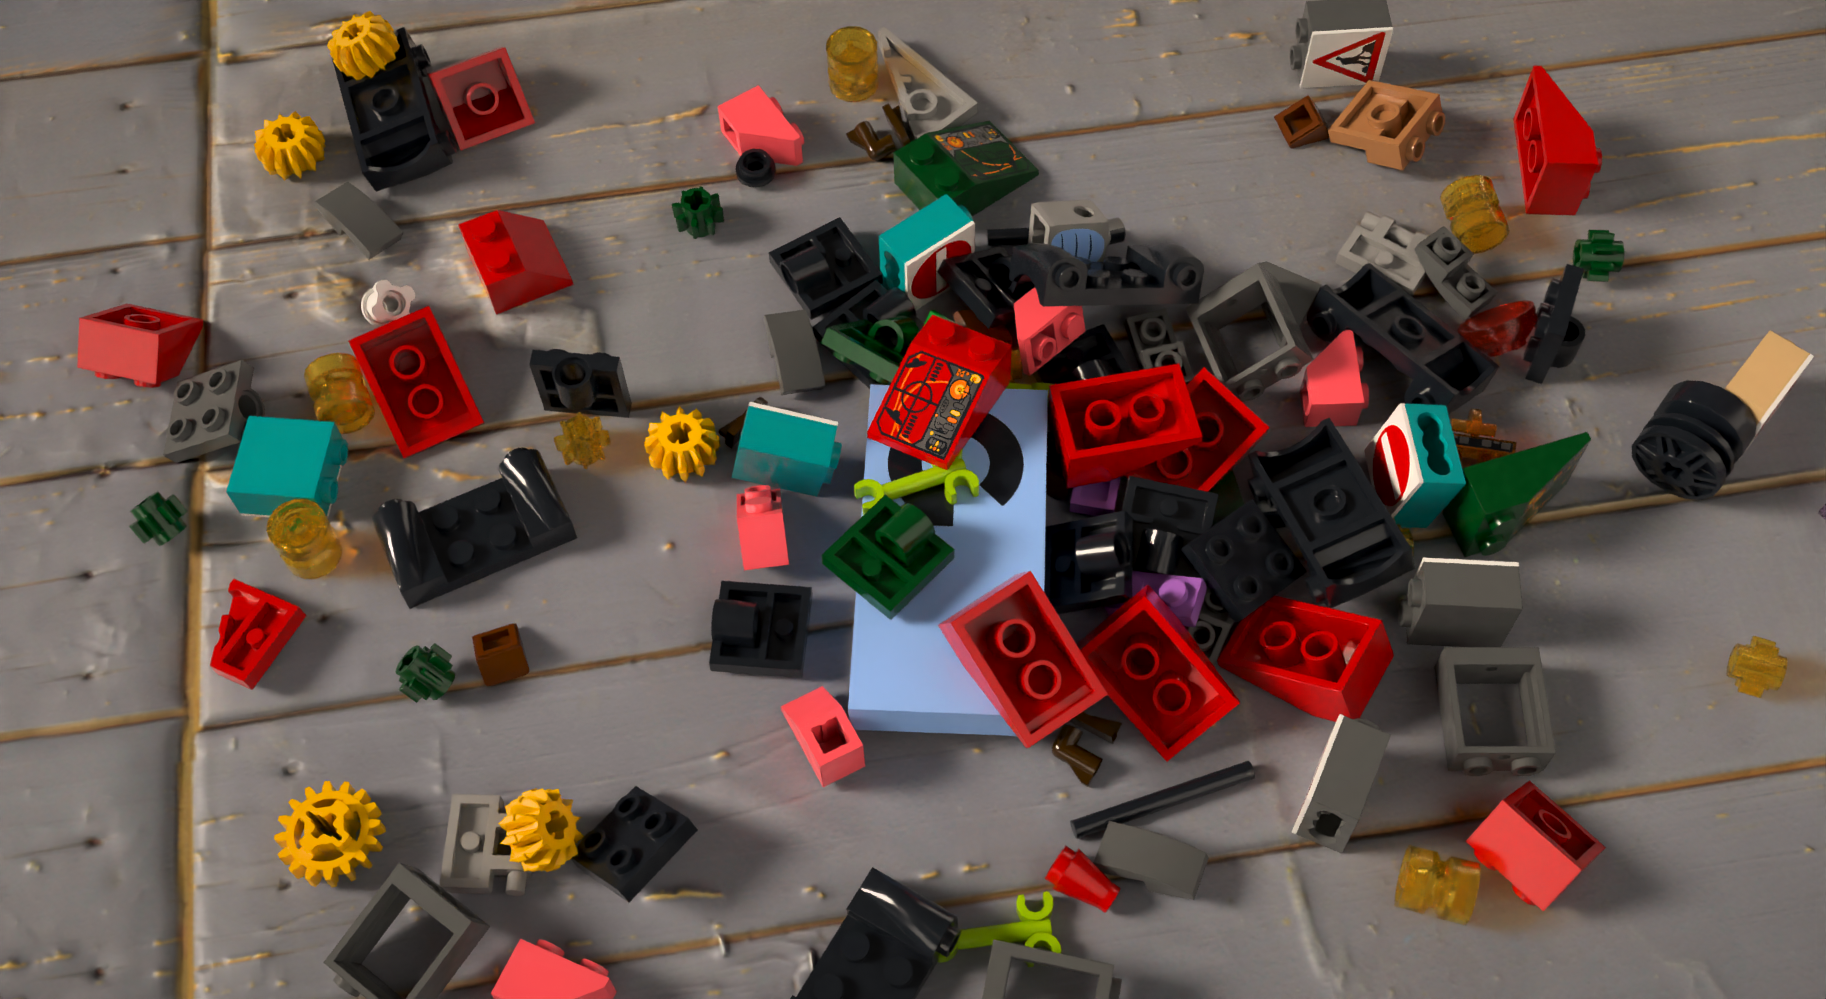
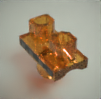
(1478, 447)

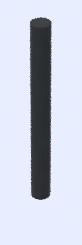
(1163, 799)

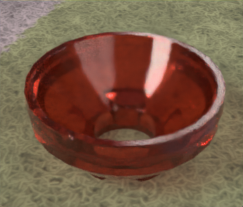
(1500, 327)

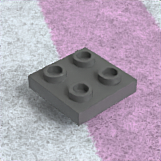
(211, 411)

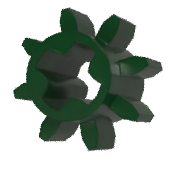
(698, 212)
(1598, 255)
(158, 518)
(425, 672)

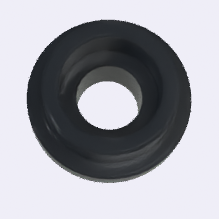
(755, 160)

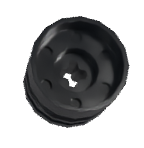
(1694, 440)

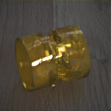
(852, 64)
(1475, 213)
(339, 392)
(304, 538)
(1439, 885)

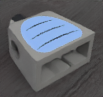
(1075, 227)

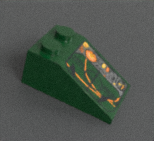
(965, 162)
(1509, 492)

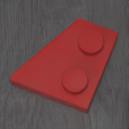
(253, 634)

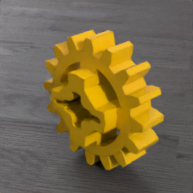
(323, 854)

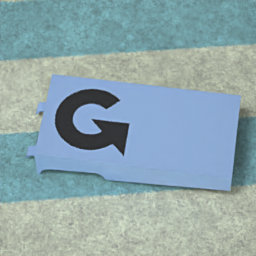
(904, 666)

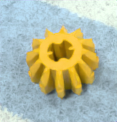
(363, 45)
(289, 145)
(682, 444)
(541, 830)

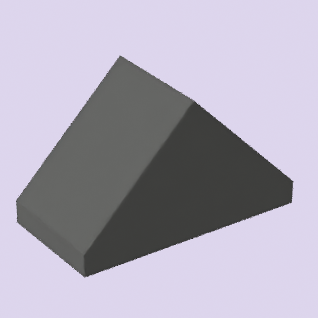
(1299, 294)

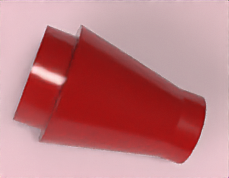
(1081, 879)

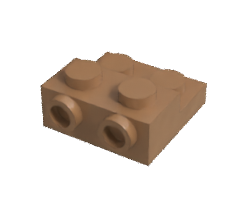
(1389, 123)

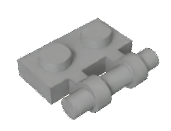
(1392, 260)
(472, 848)

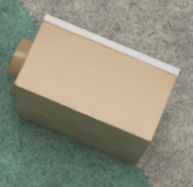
(1768, 377)

